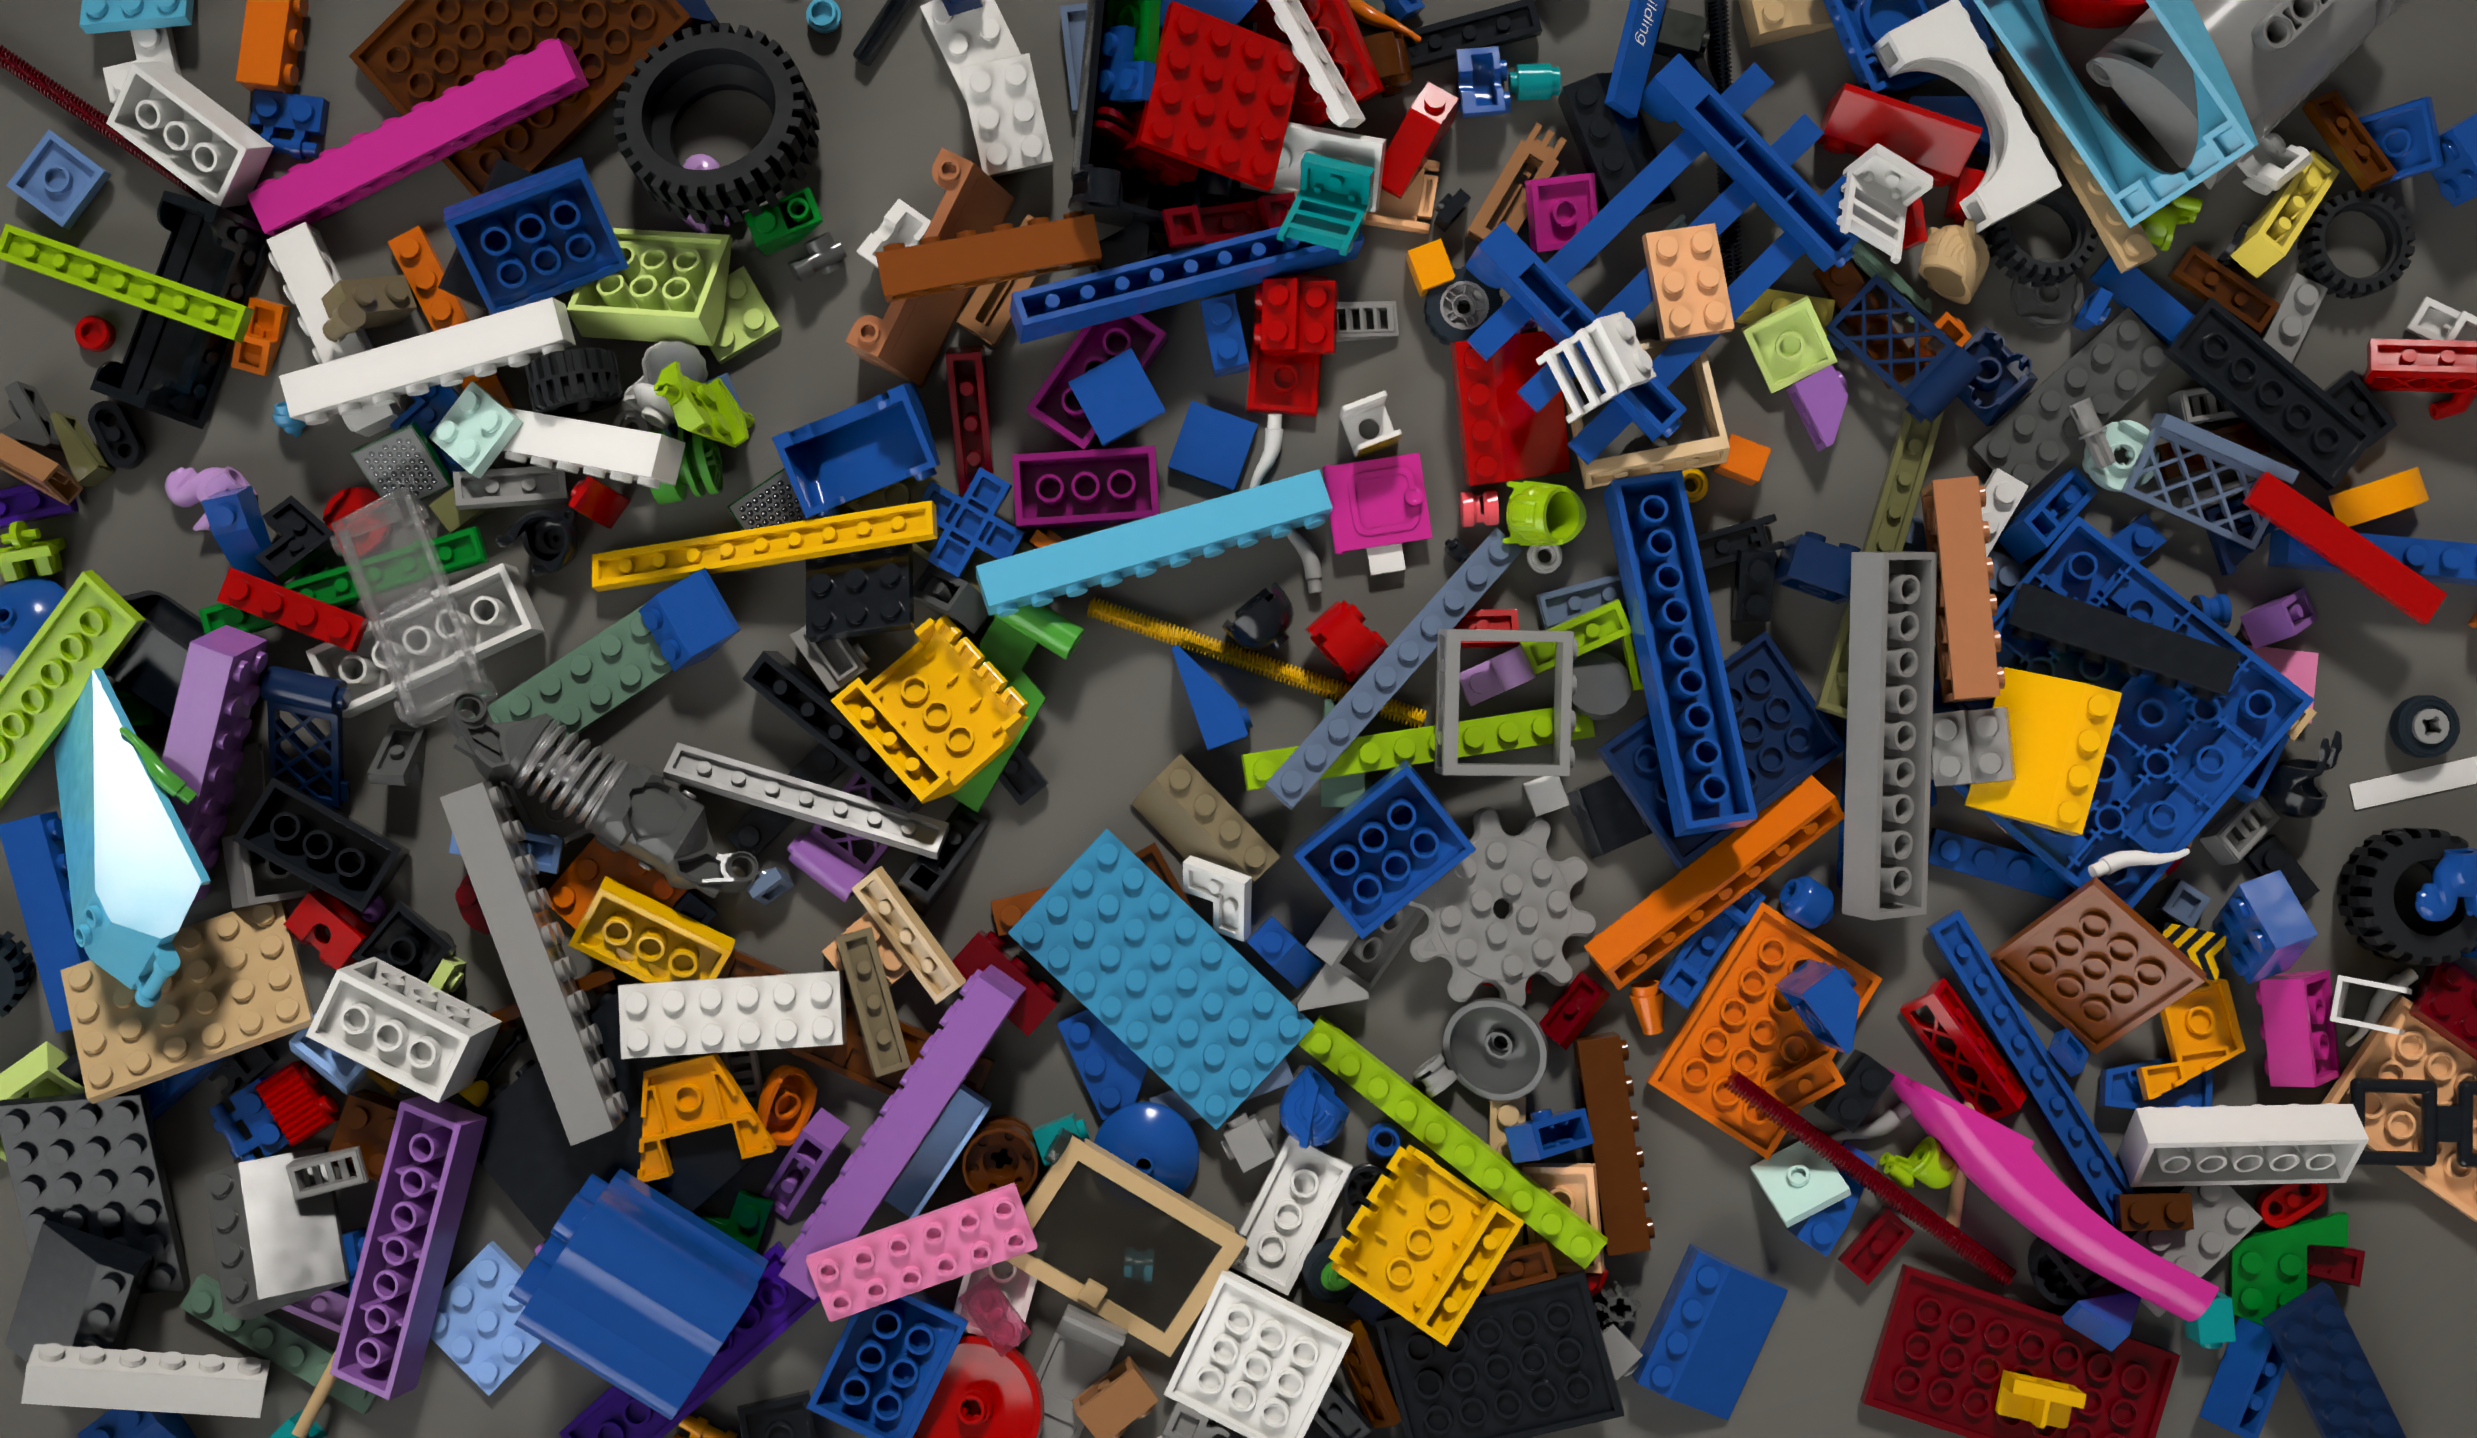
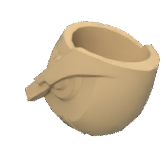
(1954, 261)

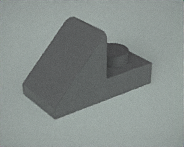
(34, 421)
(399, 756)

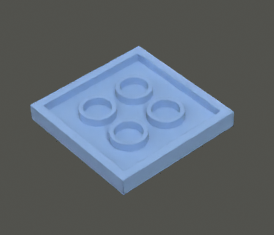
(479, 1318)

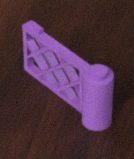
(828, 861)

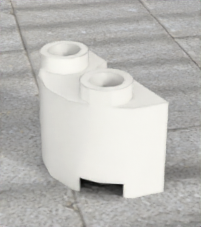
(2272, 164)
(899, 225)

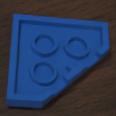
(1104, 1062)

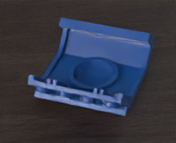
(1867, 21)

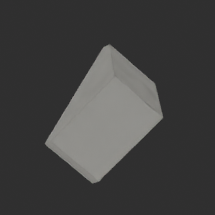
(1330, 988)

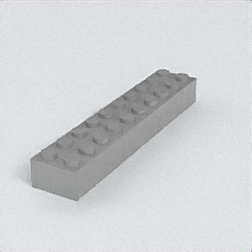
(1889, 734)
(535, 960)

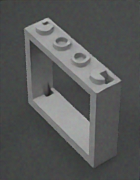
(1448, 703)

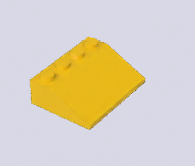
(2057, 748)

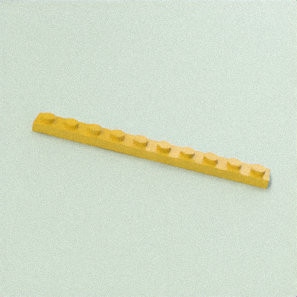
(765, 546)

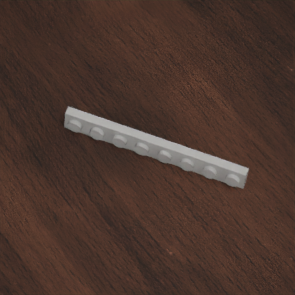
(806, 800)

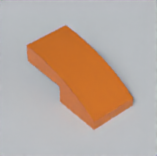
(262, 337)

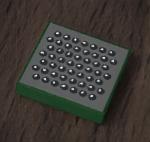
(402, 461)
(769, 504)

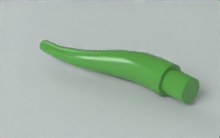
(159, 771)

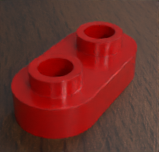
(2289, 1202)

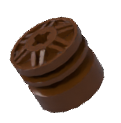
(980, 1162)

